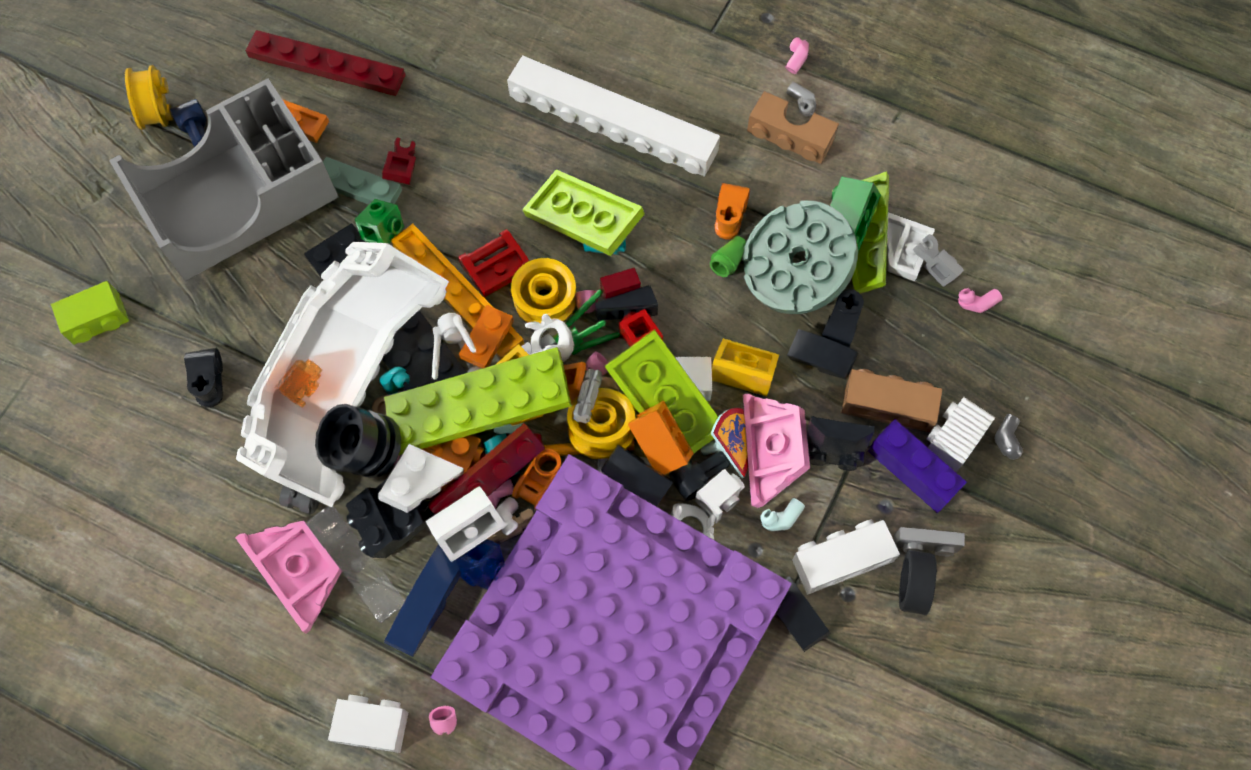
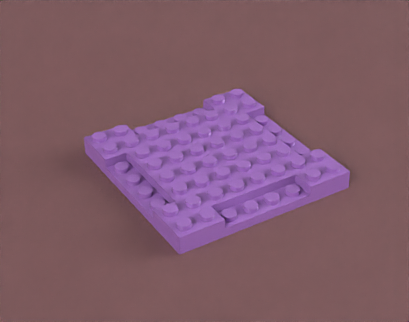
(611, 629)

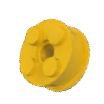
(147, 97)
(540, 275)
(600, 439)

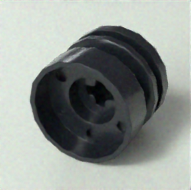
(357, 441)

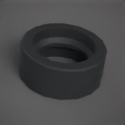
(917, 582)

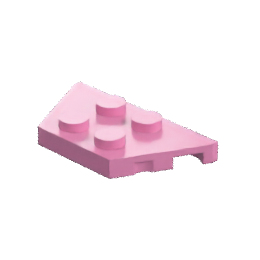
(774, 446)
(294, 568)

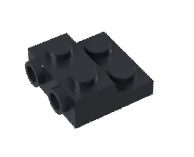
(382, 526)

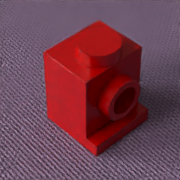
(635, 324)

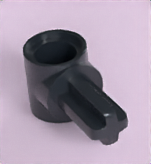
(694, 476)

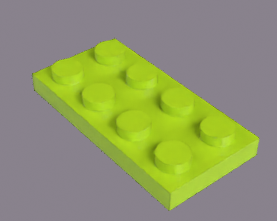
(584, 212)
(653, 375)

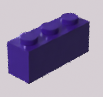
(916, 466)

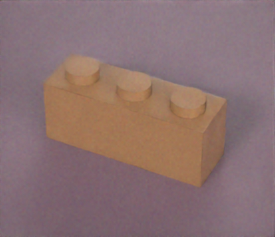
(890, 399)

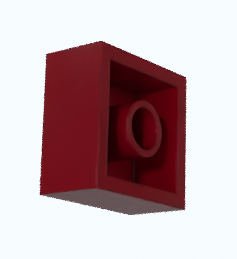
(619, 283)

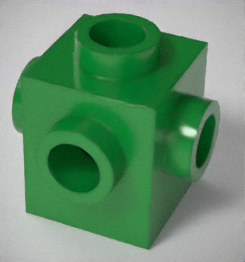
(379, 222)

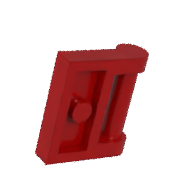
(497, 270)

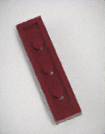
(493, 468)

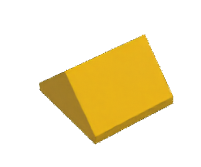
(744, 367)

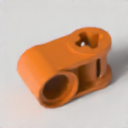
(730, 210)
(534, 481)

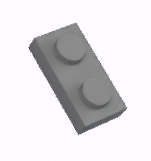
(941, 542)

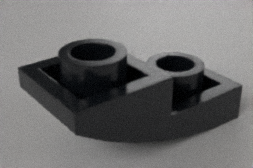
(823, 354)
(636, 475)
(801, 618)

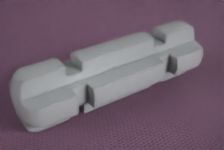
(587, 395)

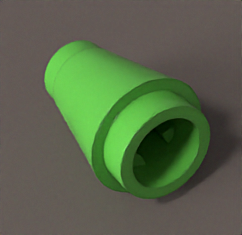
(727, 258)

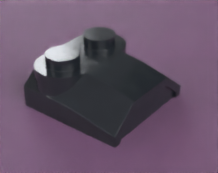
(837, 443)

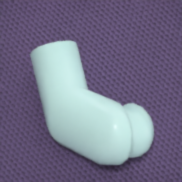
(782, 520)

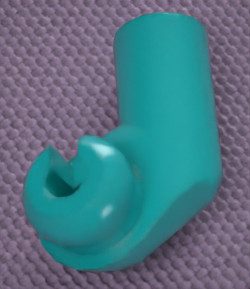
(394, 379)

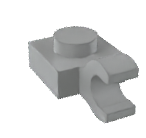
(939, 264)

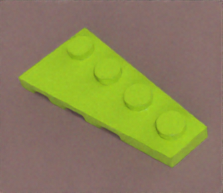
(872, 256)

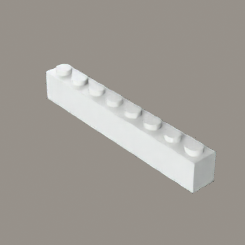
(613, 116)

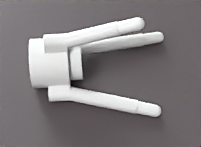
(452, 331)

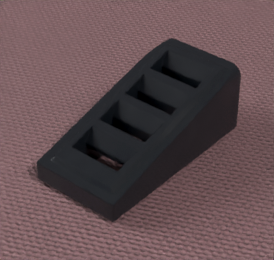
(623, 304)

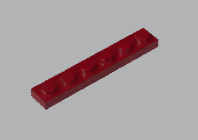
(325, 62)

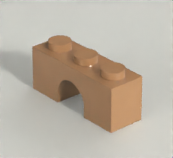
(809, 140)

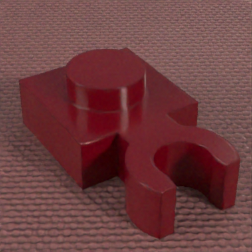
(400, 163)

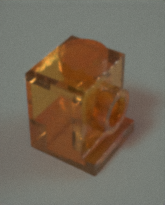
(299, 381)

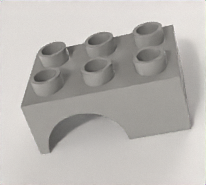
(234, 186)

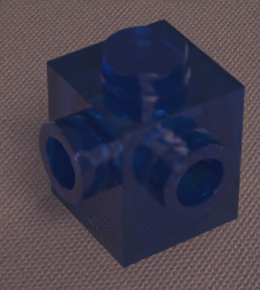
(481, 564)

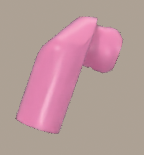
(975, 303)

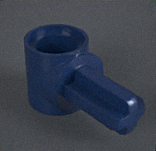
(190, 119)

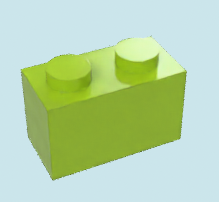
(90, 313)

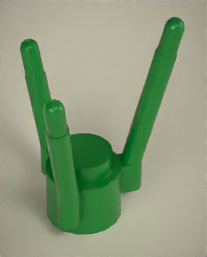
(577, 337)

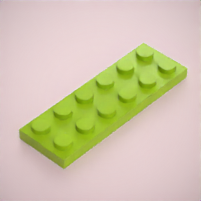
(480, 400)

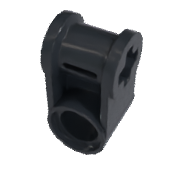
(842, 322)
(205, 376)

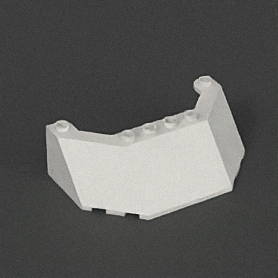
(345, 332)

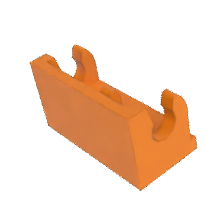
(661, 439)

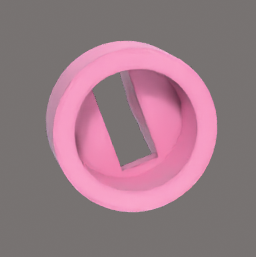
(582, 296)
(597, 362)
(443, 720)

